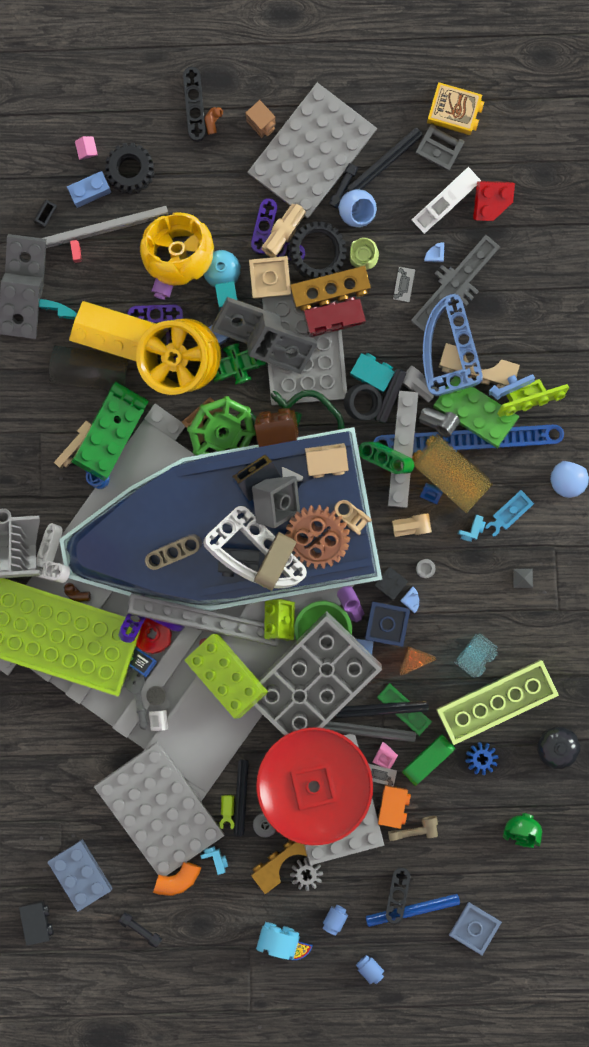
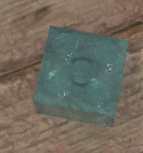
(476, 655)

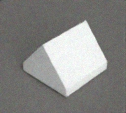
(158, 720)

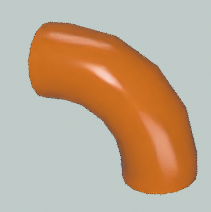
(179, 882)

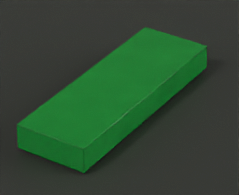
(416, 721)

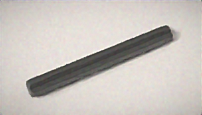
(370, 731)

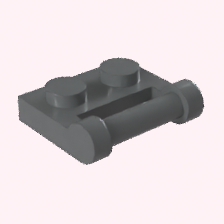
(437, 152)

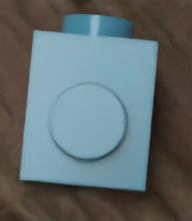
(477, 526)
(219, 860)

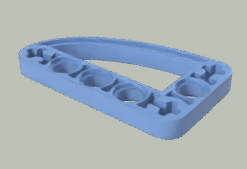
(462, 349)

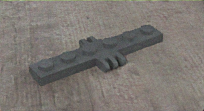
(458, 280)

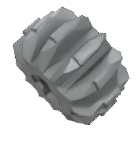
(299, 874)

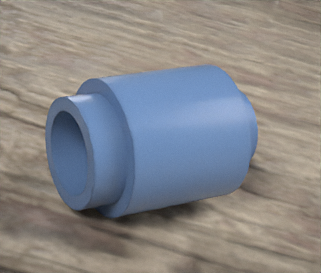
(335, 919)
(370, 969)

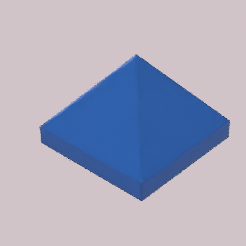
(431, 493)

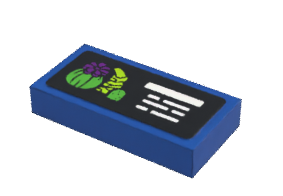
(142, 662)

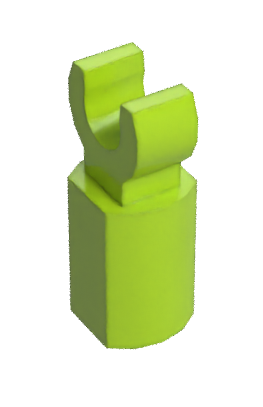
(227, 809)

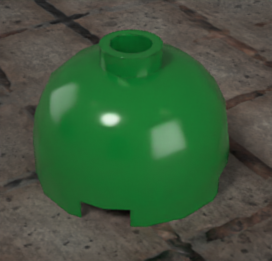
(523, 830)

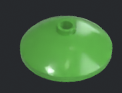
(314, 611)

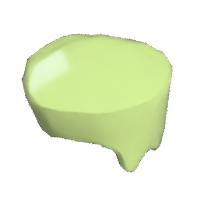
(364, 253)

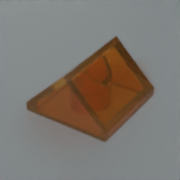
(413, 660)

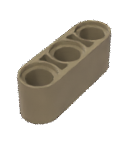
(166, 558)
(275, 561)

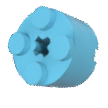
(278, 941)

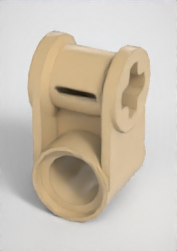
(353, 517)

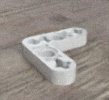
(44, 560)

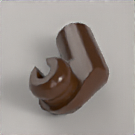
(74, 594)

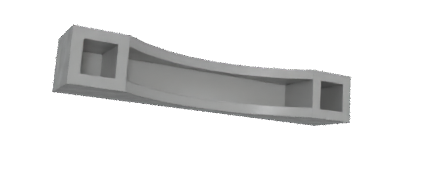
(404, 444)

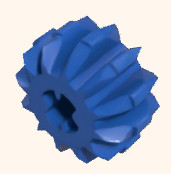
(477, 764)

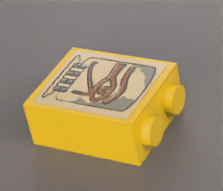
(455, 109)

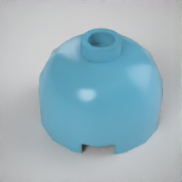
(230, 268)

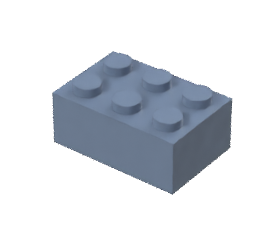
(80, 875)

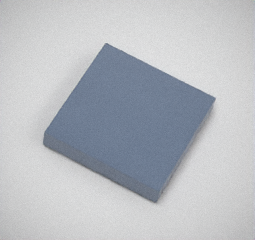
(475, 928)

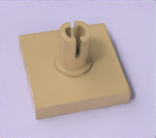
(270, 277)

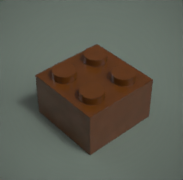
(276, 427)

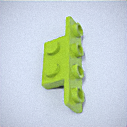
(530, 396)

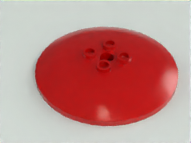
(342, 780)

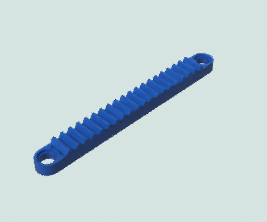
(467, 440)

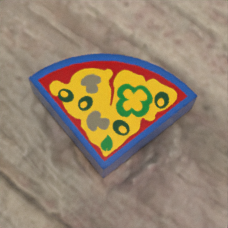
(302, 950)

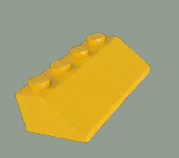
(108, 330)

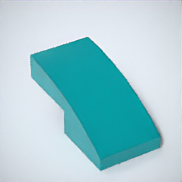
(63, 311)

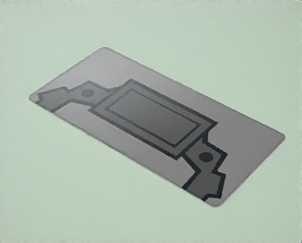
(404, 284)
(383, 775)

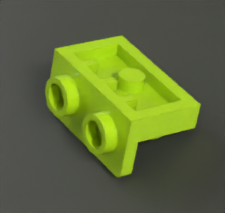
(279, 619)

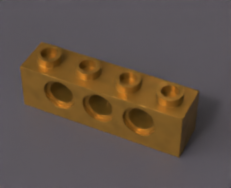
(357, 275)

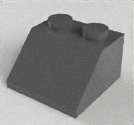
(275, 500)

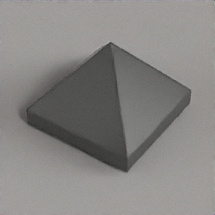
(522, 578)

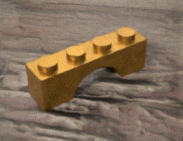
(267, 874)

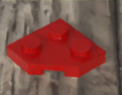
(492, 199)

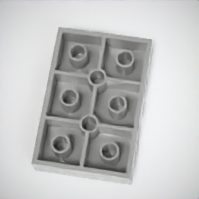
(316, 677)

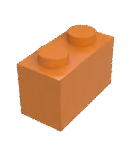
(393, 806)

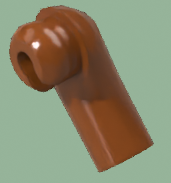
(210, 119)

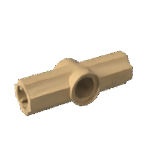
(283, 230)

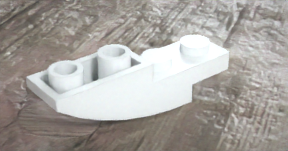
(446, 200)

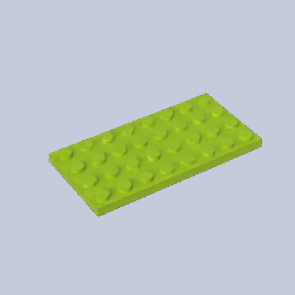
(63, 637)

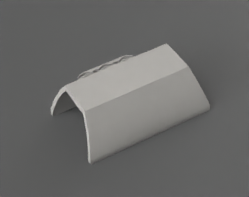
(18, 545)

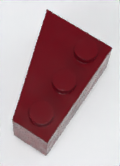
(334, 317)

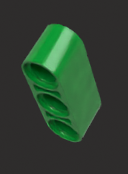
(393, 461)
(428, 760)

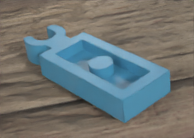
(510, 512)

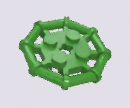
(218, 421)

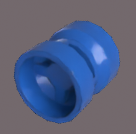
(97, 483)

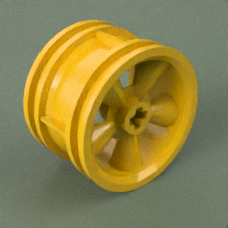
(206, 352)

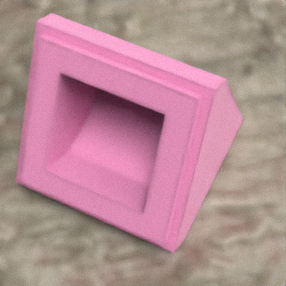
(86, 147)

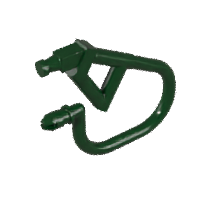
(306, 393)

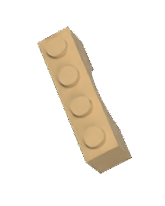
(497, 375)

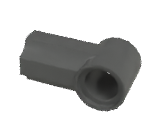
(443, 423)

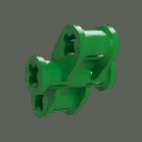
(230, 366)

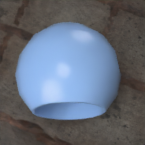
(357, 208)
(569, 479)

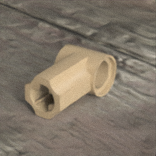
(416, 525)

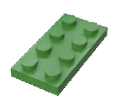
(477, 413)

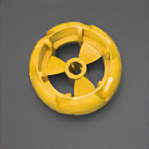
(180, 267)

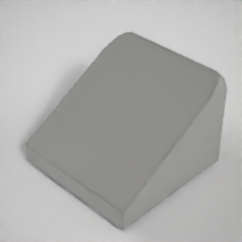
(286, 472)

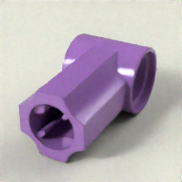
(350, 603)

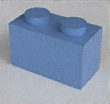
(89, 189)

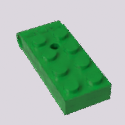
(105, 437)

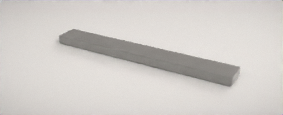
(105, 227)
(198, 619)

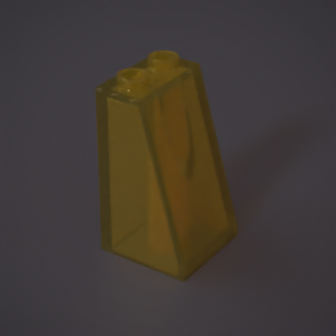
(451, 472)

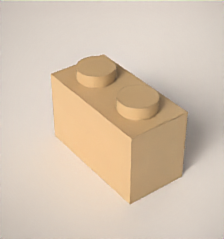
(326, 460)

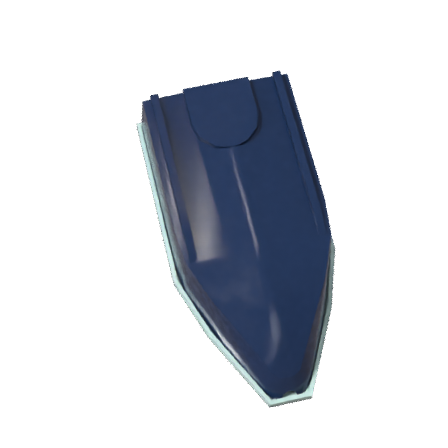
(194, 499)

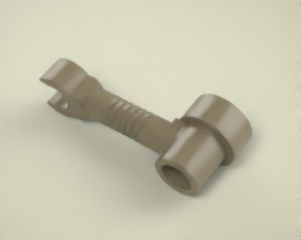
(429, 828)

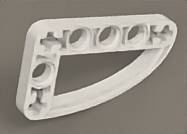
(258, 540)

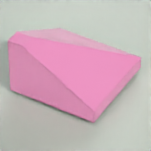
(385, 756)

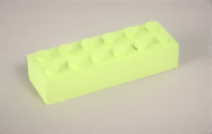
(497, 702)

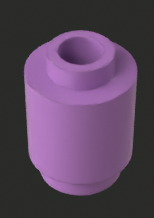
(161, 290)

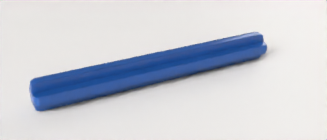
(415, 909)

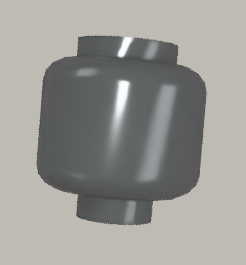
(257, 826)

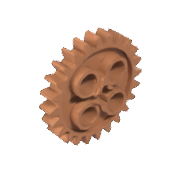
(329, 549)

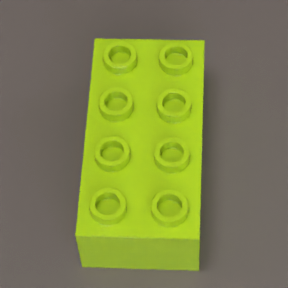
(226, 676)

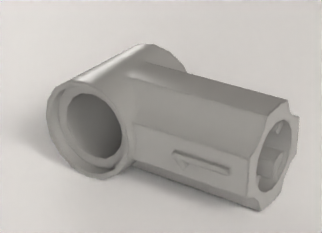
(416, 382)

